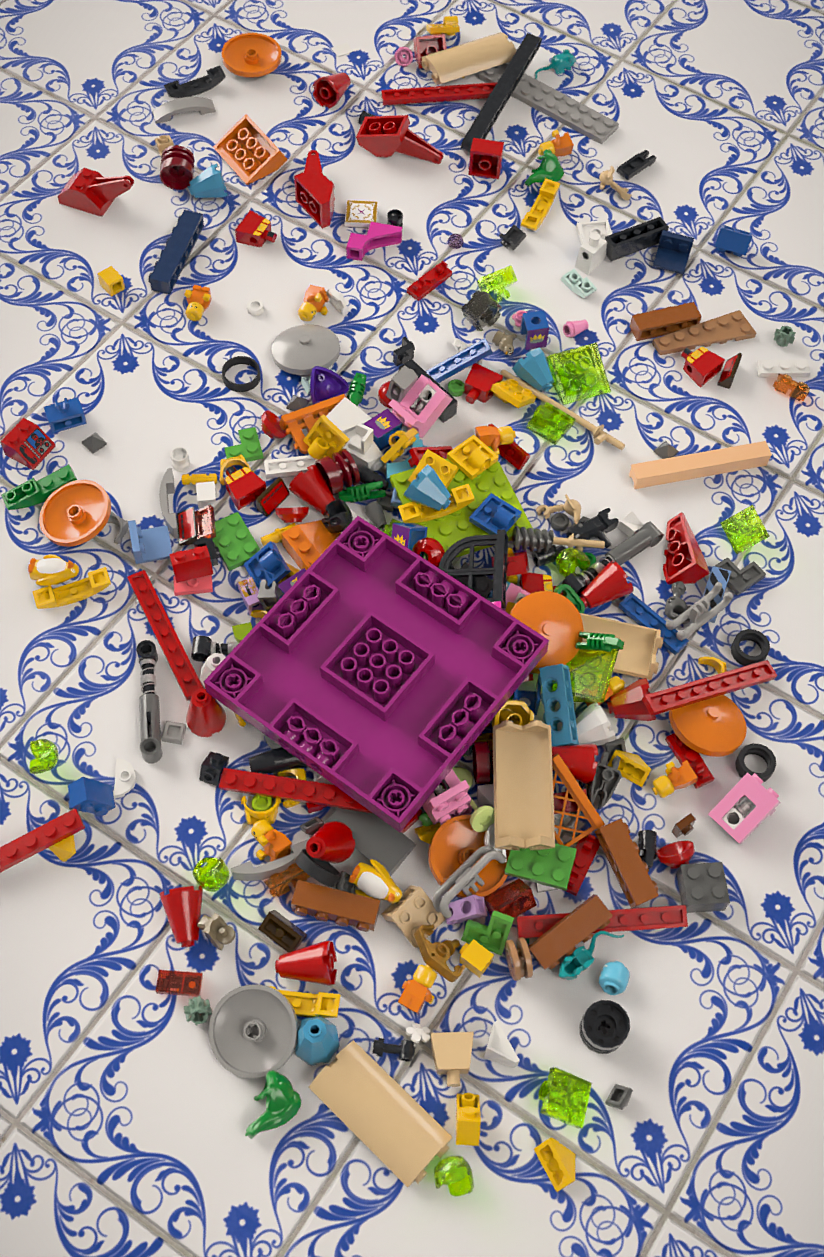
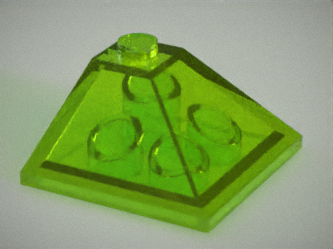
(578, 373)
(590, 674)

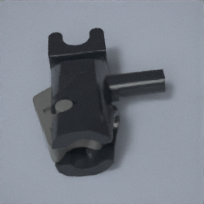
(594, 527)

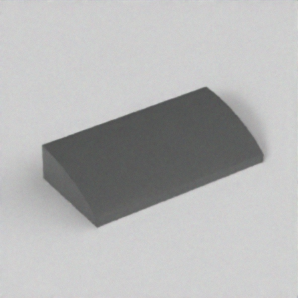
(375, 838)

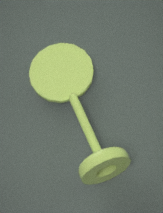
(482, 816)

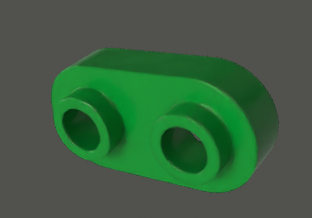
(570, 594)

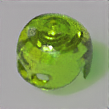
(569, 559)
(45, 754)
(212, 875)
(456, 1173)

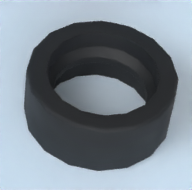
(751, 635)
(760, 750)

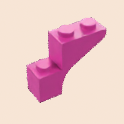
(378, 236)

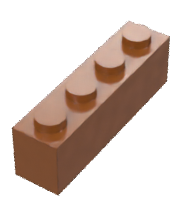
(664, 321)
(626, 863)
(335, 905)
(569, 932)

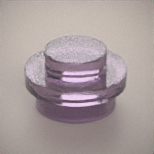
(455, 241)

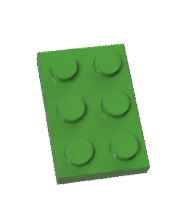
(234, 541)
(545, 866)

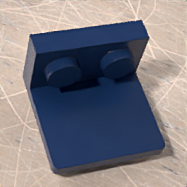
(673, 252)

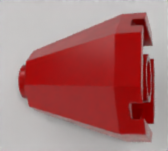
(629, 703)

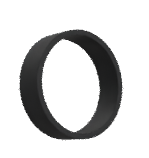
(236, 361)
(318, 869)

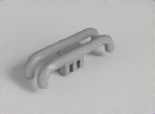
(699, 613)
(465, 878)

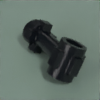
(405, 1050)

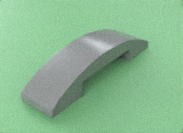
(182, 105)
(168, 487)
(246, 872)

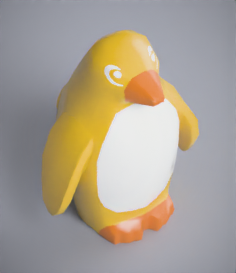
(52, 570)
(375, 882)

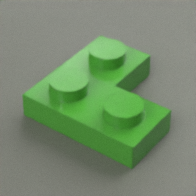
(249, 446)
(492, 936)

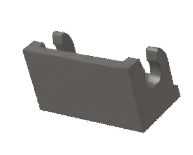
(267, 596)

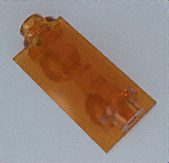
(799, 389)
(279, 881)

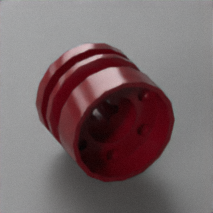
(177, 167)
(339, 471)
(482, 762)

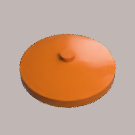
(251, 55)
(75, 513)
(554, 619)
(710, 726)
(453, 846)

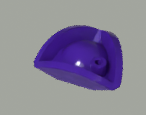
(326, 384)

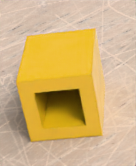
(111, 281)
(475, 957)

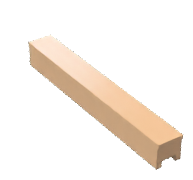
(700, 464)

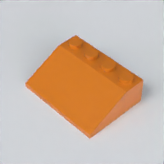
(249, 151)
(307, 542)

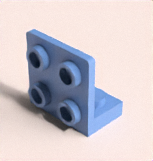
(149, 543)

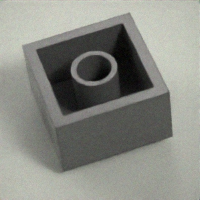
(703, 887)

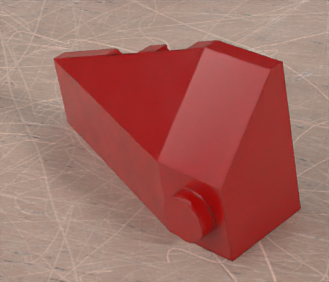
(683, 553)

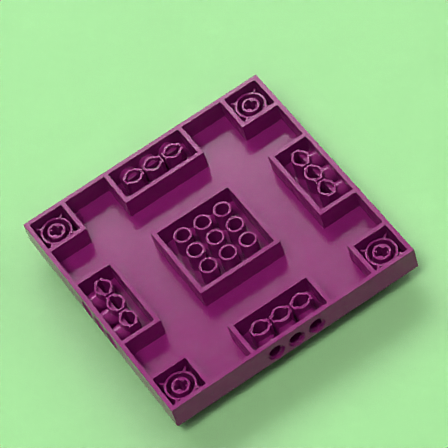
(377, 671)

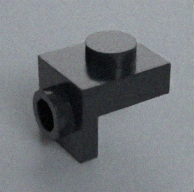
(512, 238)
(404, 353)
(213, 551)
(213, 767)

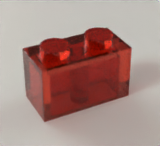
(511, 899)

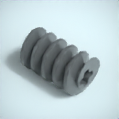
(532, 538)

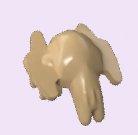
(606, 178)
(570, 506)

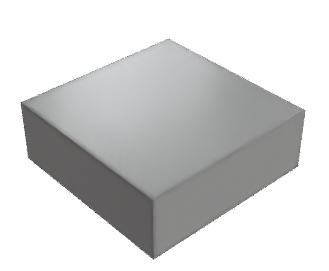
(173, 732)

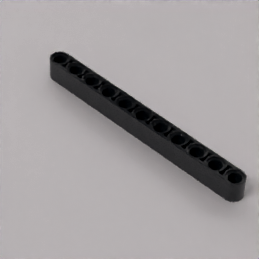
(502, 90)

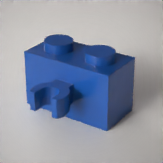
(733, 240)
(65, 415)
(91, 796)

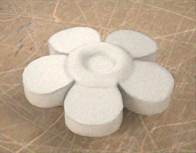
(459, 345)
(418, 1033)

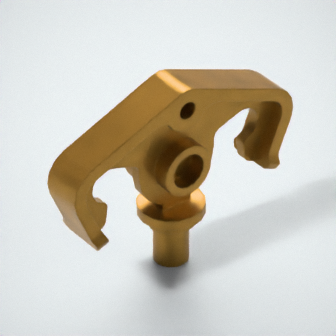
(438, 953)

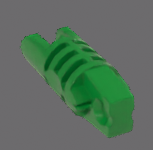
(357, 389)
(362, 492)
(599, 642)

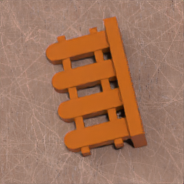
(306, 418)

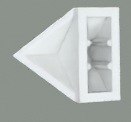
(499, 1048)

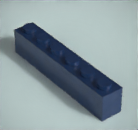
(176, 252)

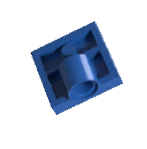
(495, 515)
(267, 565)

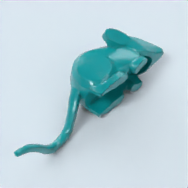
(560, 63)
(580, 958)

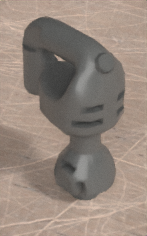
(675, 605)

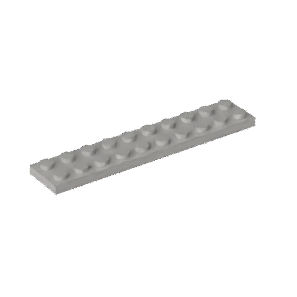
(557, 105)

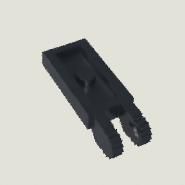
(636, 164)

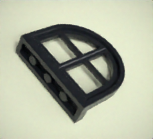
(499, 571)

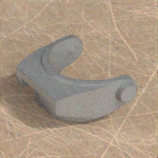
(120, 523)

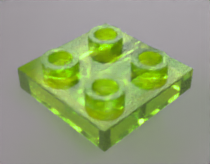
(550, 422)
(744, 529)
(565, 1097)

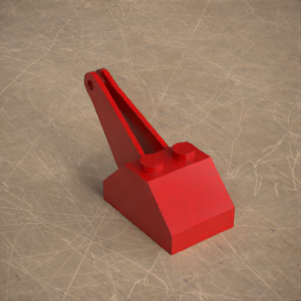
(391, 134)
(315, 191)
(92, 192)

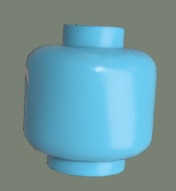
(614, 978)

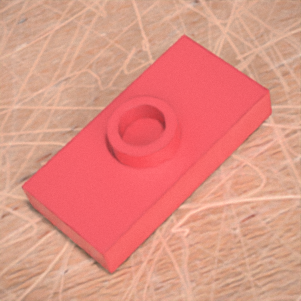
(193, 586)

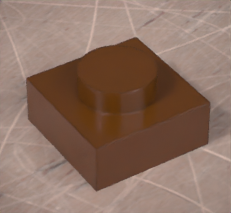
(684, 826)

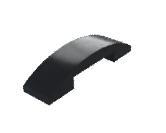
(196, 86)

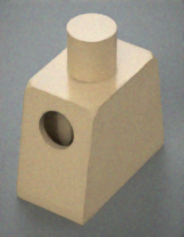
(452, 1054)

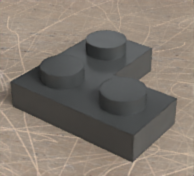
(742, 579)

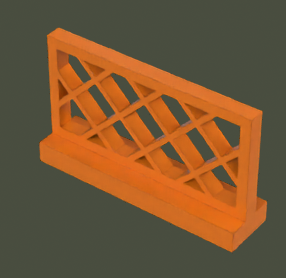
(579, 797)

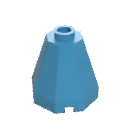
(208, 184)
(535, 370)
(428, 490)
(316, 1040)

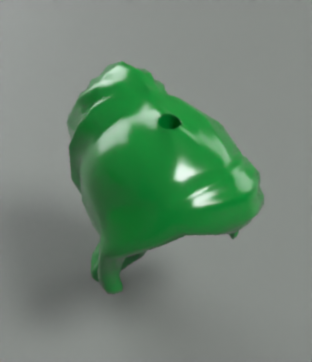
(548, 169)
(281, 1104)

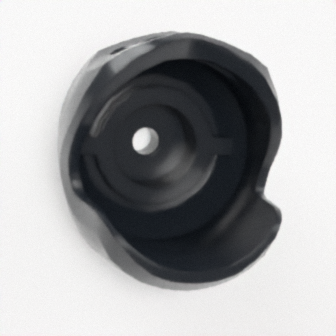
(339, 516)

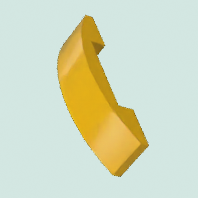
(541, 205)
(416, 513)
(72, 592)
(313, 1005)

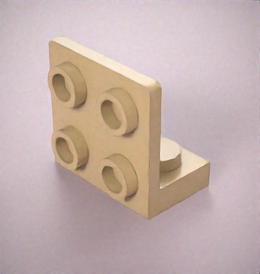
(412, 912)

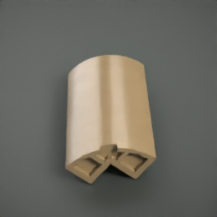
(469, 58)
(639, 648)
(523, 786)
(381, 1113)

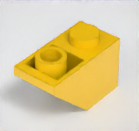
(467, 1119)

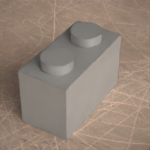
(401, 383)

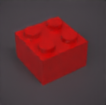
(486, 158)

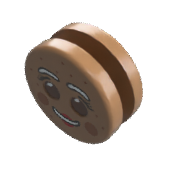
(519, 959)

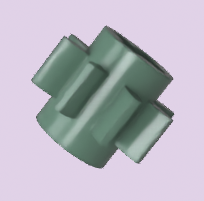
(784, 336)
(197, 1010)

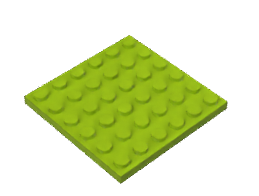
(457, 525)

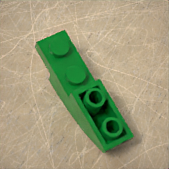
(36, 492)

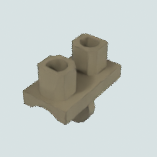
(216, 930)

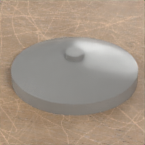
(305, 347)
(253, 1030)

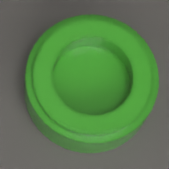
(456, 387)

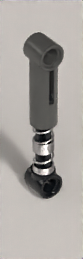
(647, 536)
(204, 647)
(149, 703)

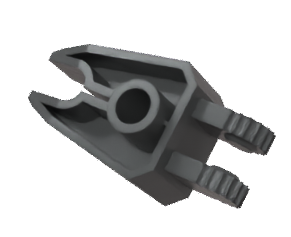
(605, 780)

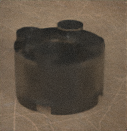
(481, 310)

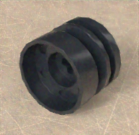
(612, 1017)

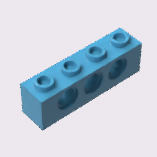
(563, 694)

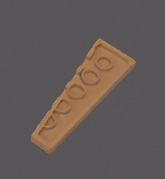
(716, 330)

